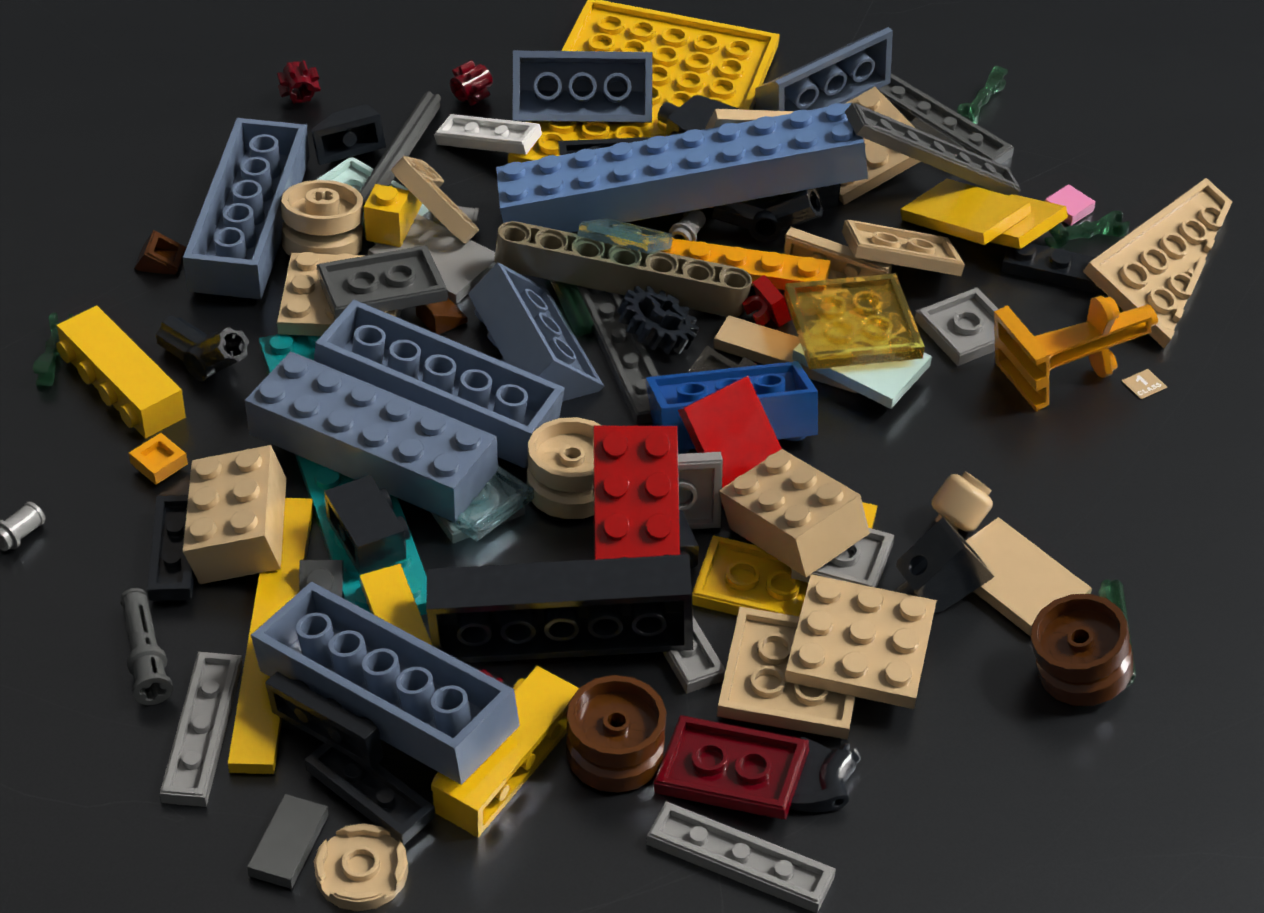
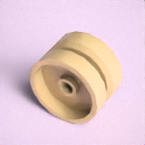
(322, 218)
(562, 467)

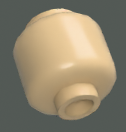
(962, 502)

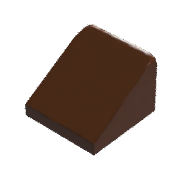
(160, 255)
(441, 316)

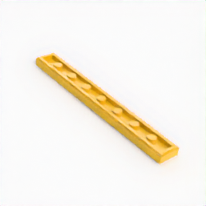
(255, 726)

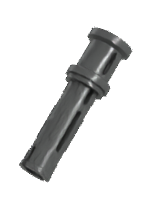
(146, 659)

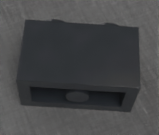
(366, 524)

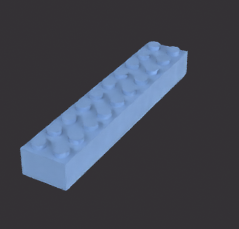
(685, 170)

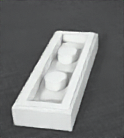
(488, 134)

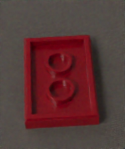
(732, 767)

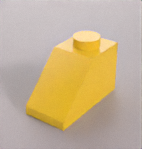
(389, 214)

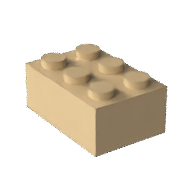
(794, 512)
(235, 515)

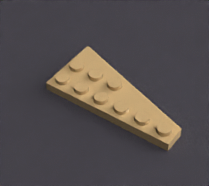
(1163, 257)

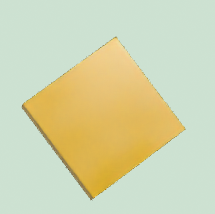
(1040, 220)

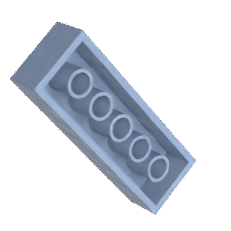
(242, 214)
(441, 376)
(373, 433)
(377, 671)

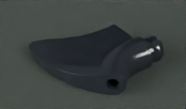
(824, 778)

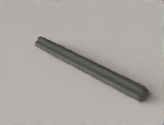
(403, 143)

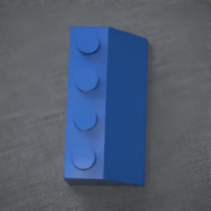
(781, 387)

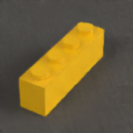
(120, 372)
(542, 715)

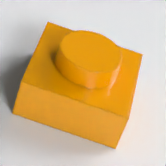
(158, 458)

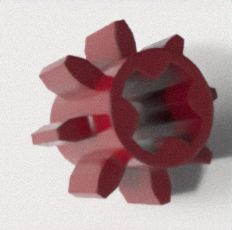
(298, 82)
(471, 82)

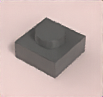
(324, 573)

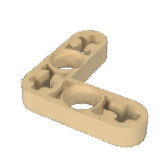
(424, 185)

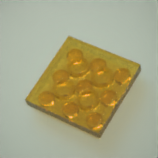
(853, 321)

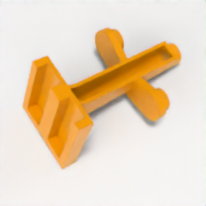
(1030, 358)

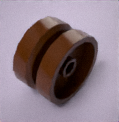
(1082, 649)
(615, 733)

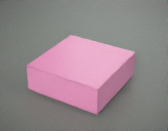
(1076, 202)

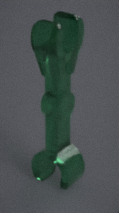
(993, 85)
(1106, 225)
(45, 364)

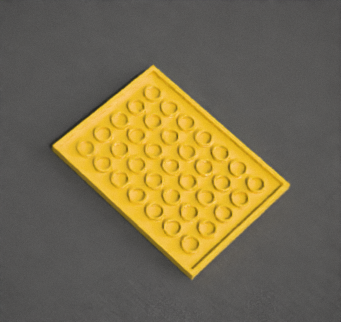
(687, 61)

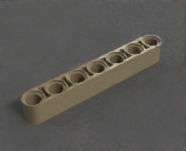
(617, 269)

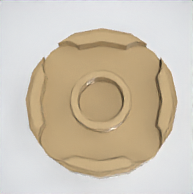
(361, 867)

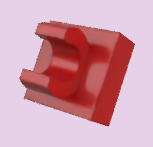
(768, 302)

